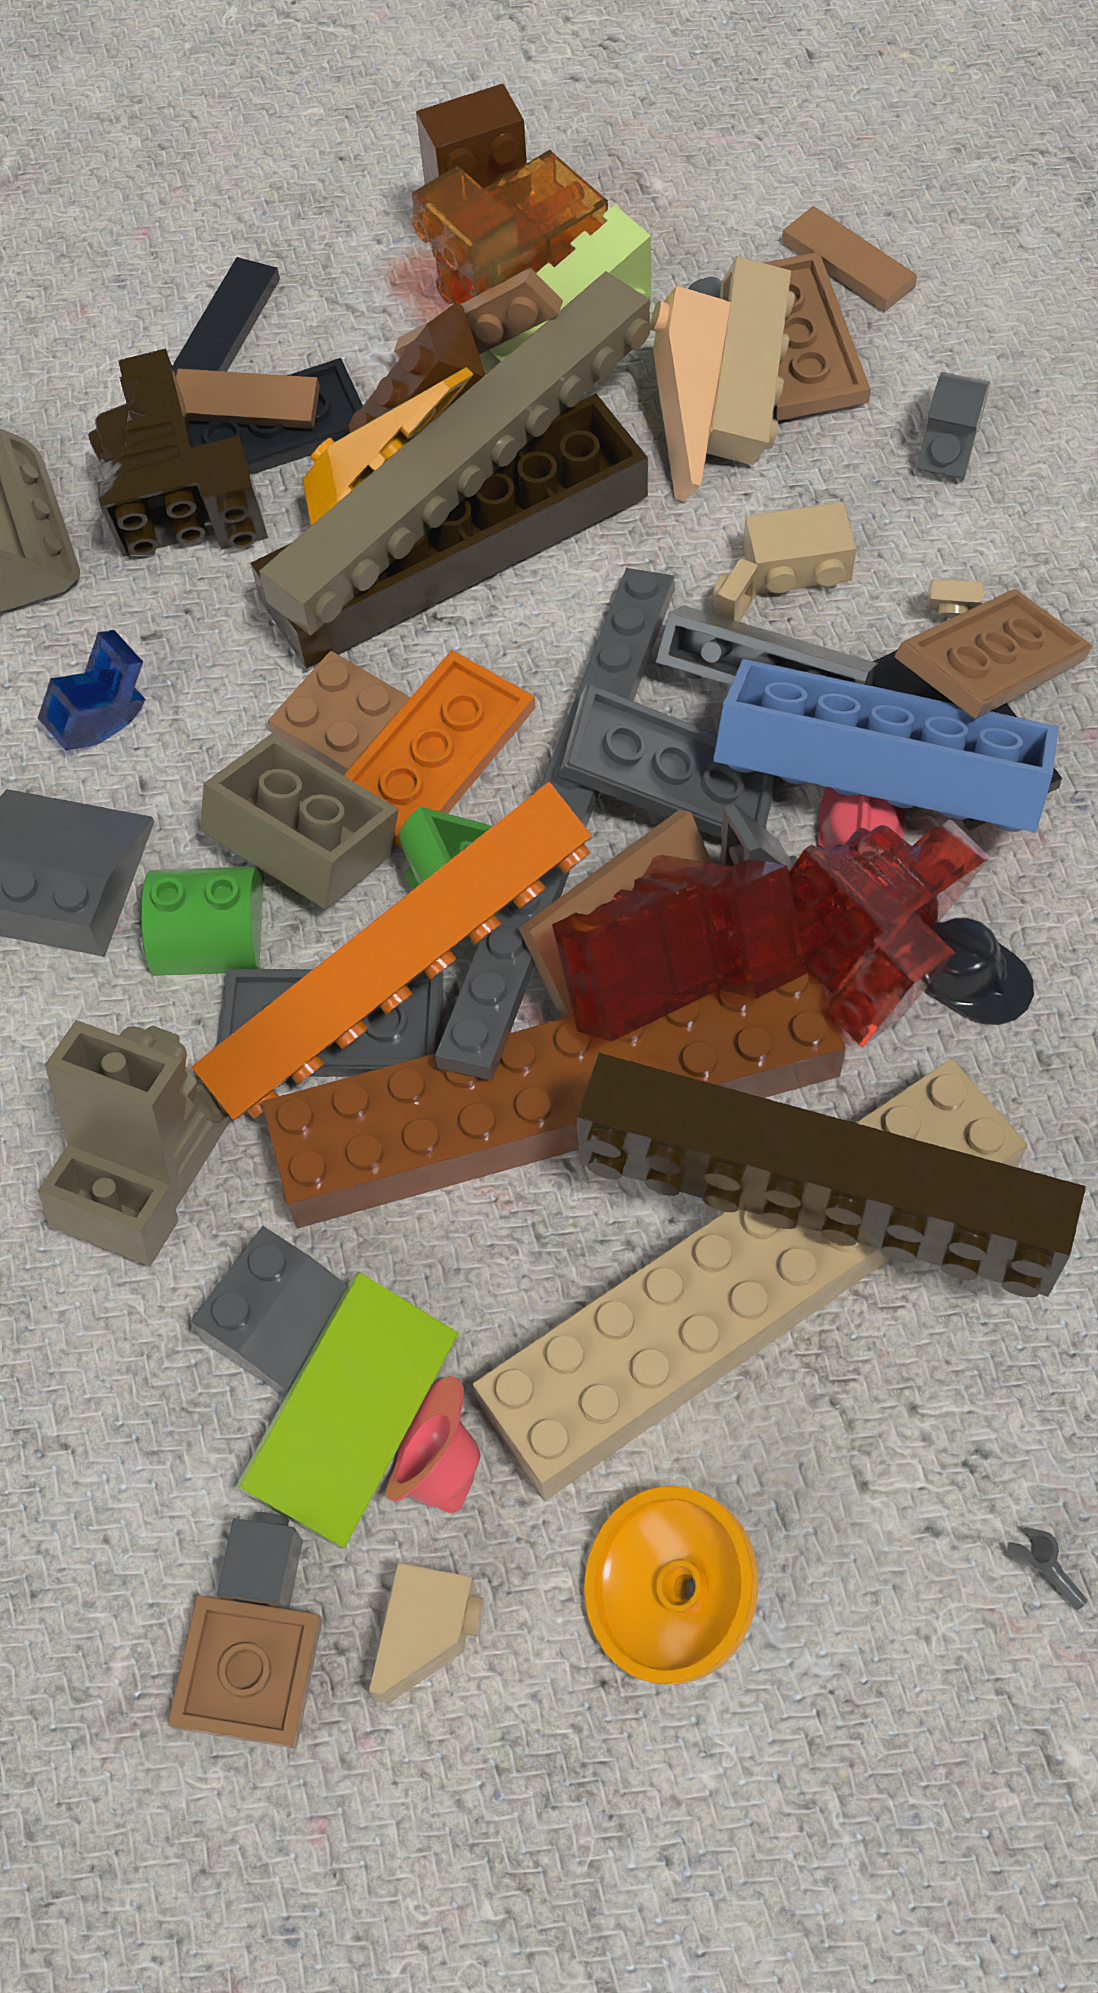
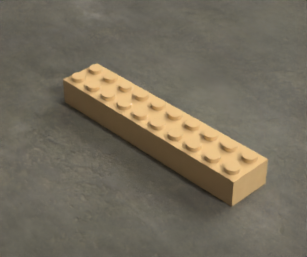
(703, 1308)

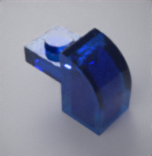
(96, 703)

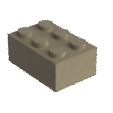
(298, 820)

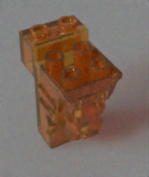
(505, 228)

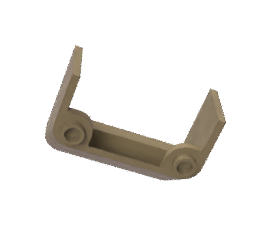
(33, 536)

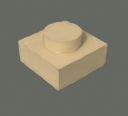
(736, 591)
(954, 596)

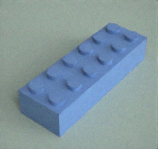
(887, 746)

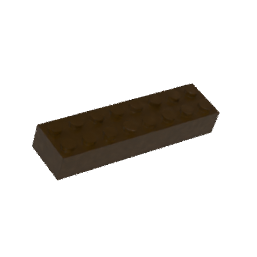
(550, 490)
(828, 1176)

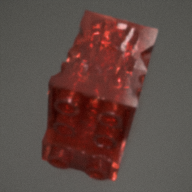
(872, 915)
(678, 939)

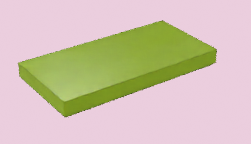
(347, 1411)

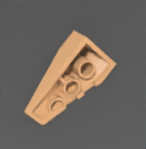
(687, 366)

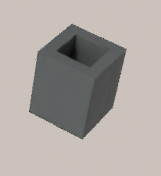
(261, 1561)

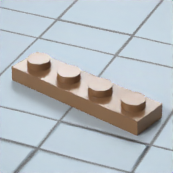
(503, 311)

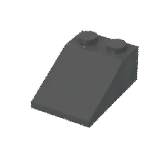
(269, 1310)

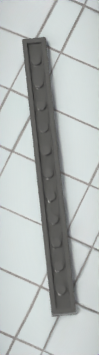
(502, 960)

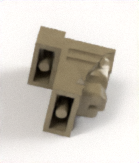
(132, 1137)

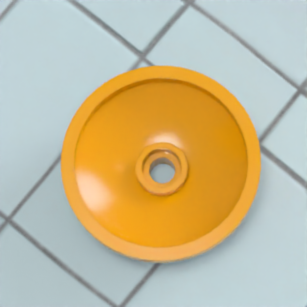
(641, 1577)

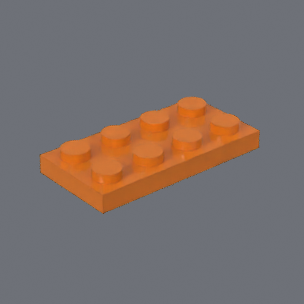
(442, 738)

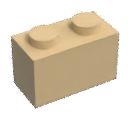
(800, 547)

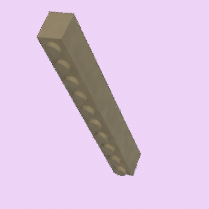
(455, 454)

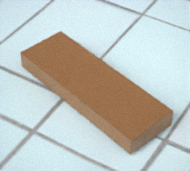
(850, 258)
(249, 398)

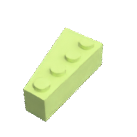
(616, 247)

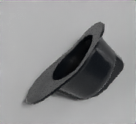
(982, 975)

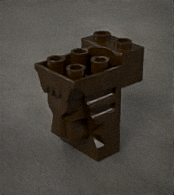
(155, 477)

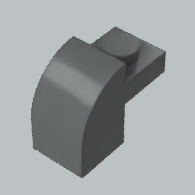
(953, 424)

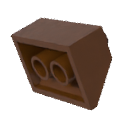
(434, 355)

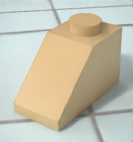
(423, 1628)

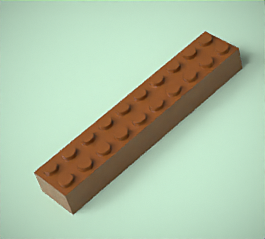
(434, 1128)

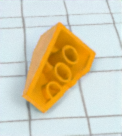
(351, 459)

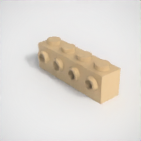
(750, 360)

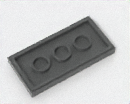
(658, 762)
(393, 1038)

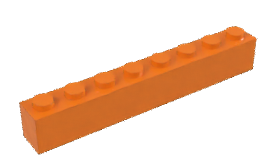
(394, 951)

